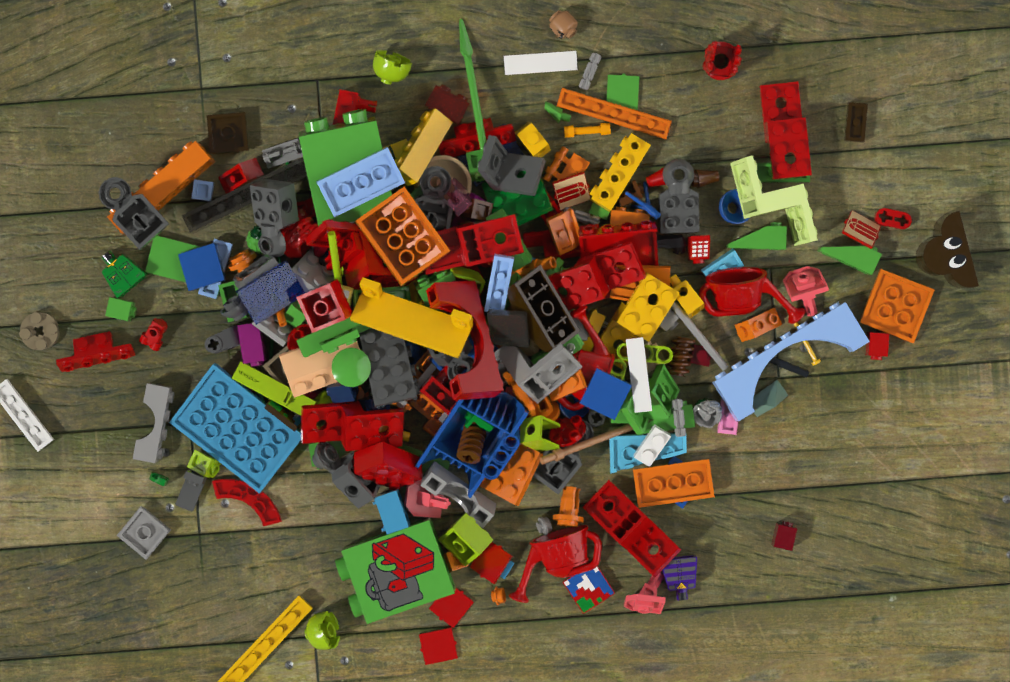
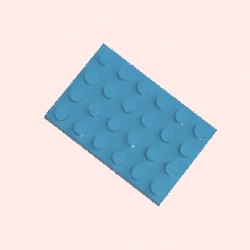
(236, 428)

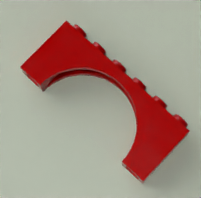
(484, 377)

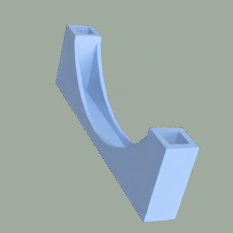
(739, 384)

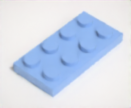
(360, 182)

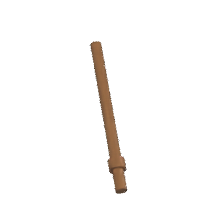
(559, 454)

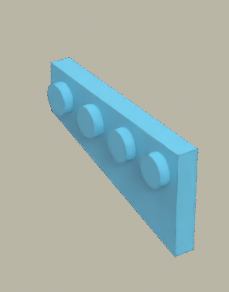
(625, 445)

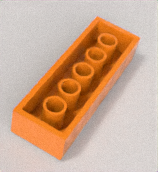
(174, 177)

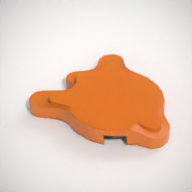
(520, 394)

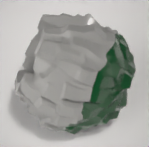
(707, 412)

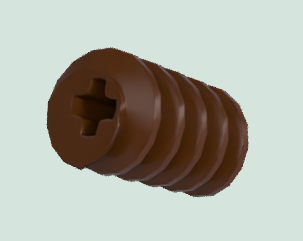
(680, 356)
(471, 444)

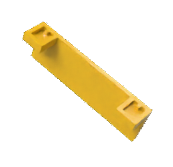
(411, 320)

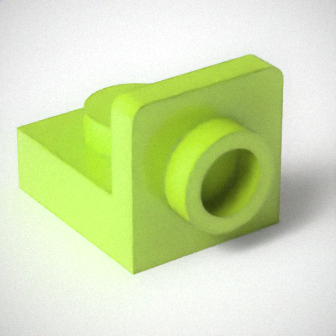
(204, 464)

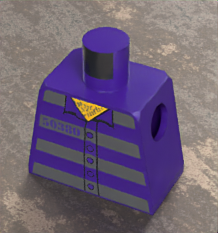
(681, 575)

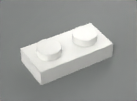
(652, 445)

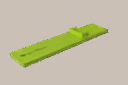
(270, 388)

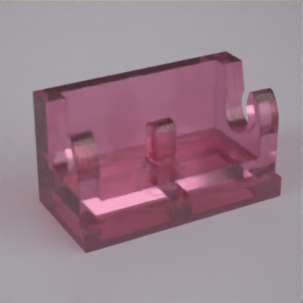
(460, 197)

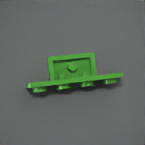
(331, 337)

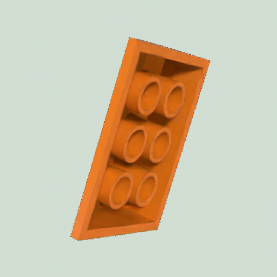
(402, 236)

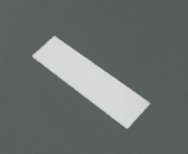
(540, 62)
(638, 375)

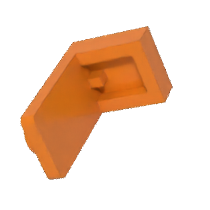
(758, 325)

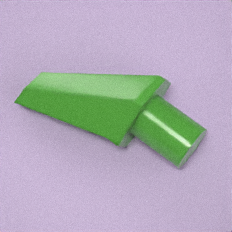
(556, 112)

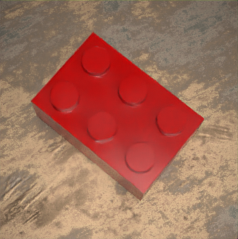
(387, 465)

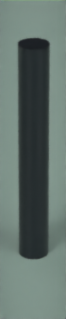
(788, 366)

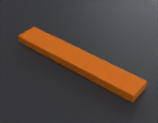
(614, 113)

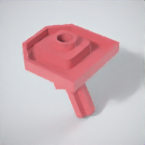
(804, 285)
(424, 503)
(647, 599)

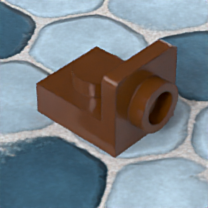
(638, 189)
(478, 210)

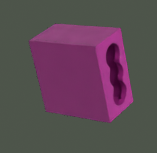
(252, 345)

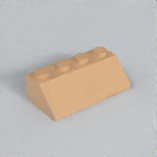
(309, 372)

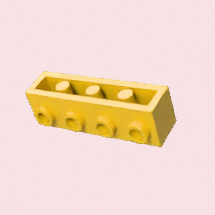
(422, 145)
(620, 172)

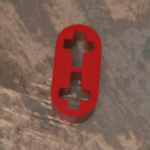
(893, 214)

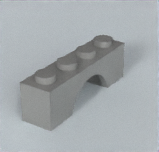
(158, 399)
(442, 482)

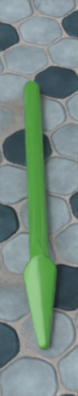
(466, 51)

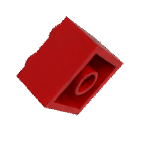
(324, 306)

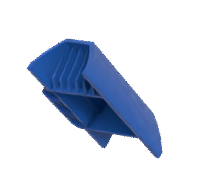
(502, 412)

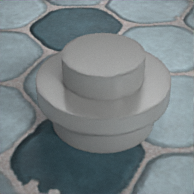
(543, 525)

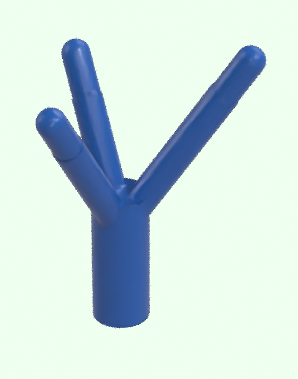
(644, 206)

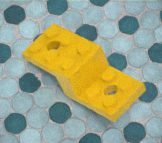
(638, 316)

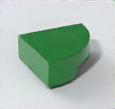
(159, 479)

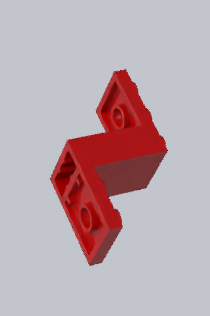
(365, 264)

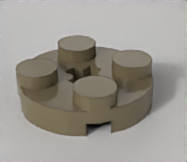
(50, 330)

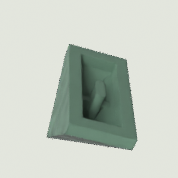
(768, 398)

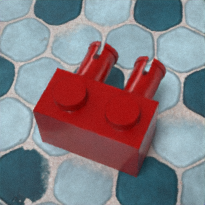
(351, 101)
(437, 392)

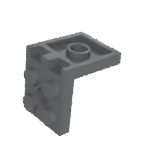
(502, 168)

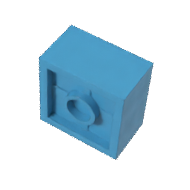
(392, 511)

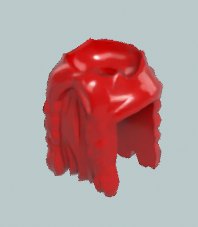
(733, 58)
(296, 234)

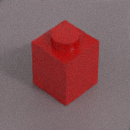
(878, 345)

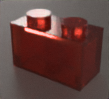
(448, 104)

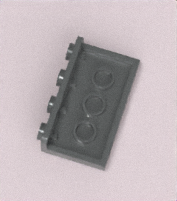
(390, 368)

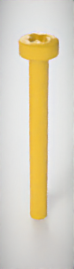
(809, 349)

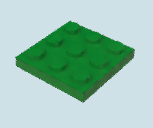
(523, 206)

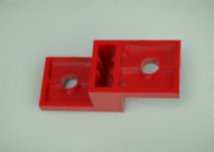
(785, 130)
(476, 243)
(597, 275)
(351, 425)
(632, 528)

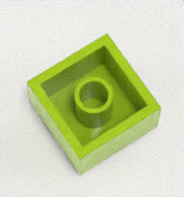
(465, 539)

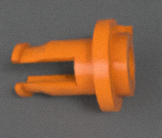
(242, 260)
(547, 408)
(569, 508)

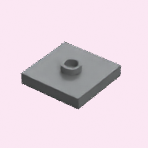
(143, 532)

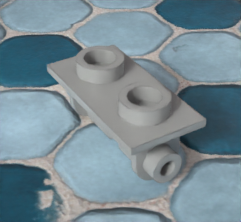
(282, 153)

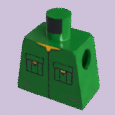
(122, 273)

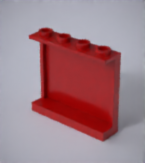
(608, 236)

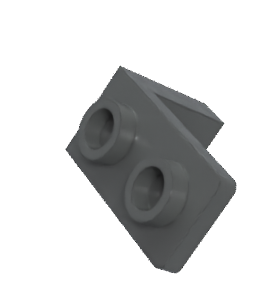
(190, 490)

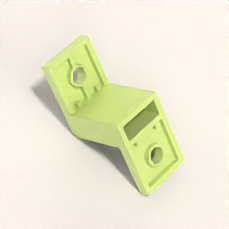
(791, 199)

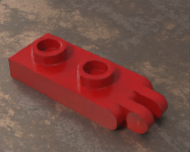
(347, 249)

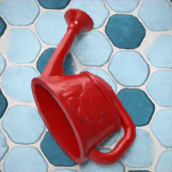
(740, 293)
(590, 360)
(560, 555)

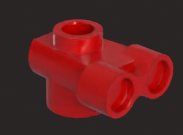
(154, 334)

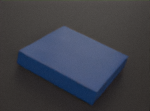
(202, 267)
(605, 393)

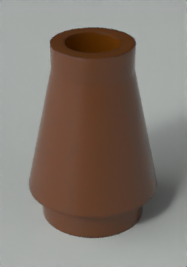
(704, 178)

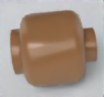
(563, 24)

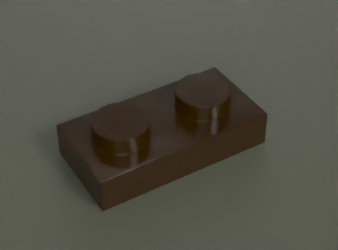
(856, 122)

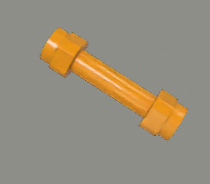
(570, 131)

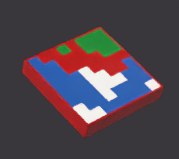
(588, 589)

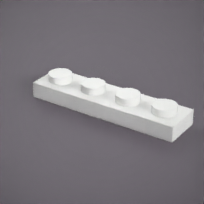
(24, 416)

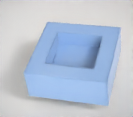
(202, 190)

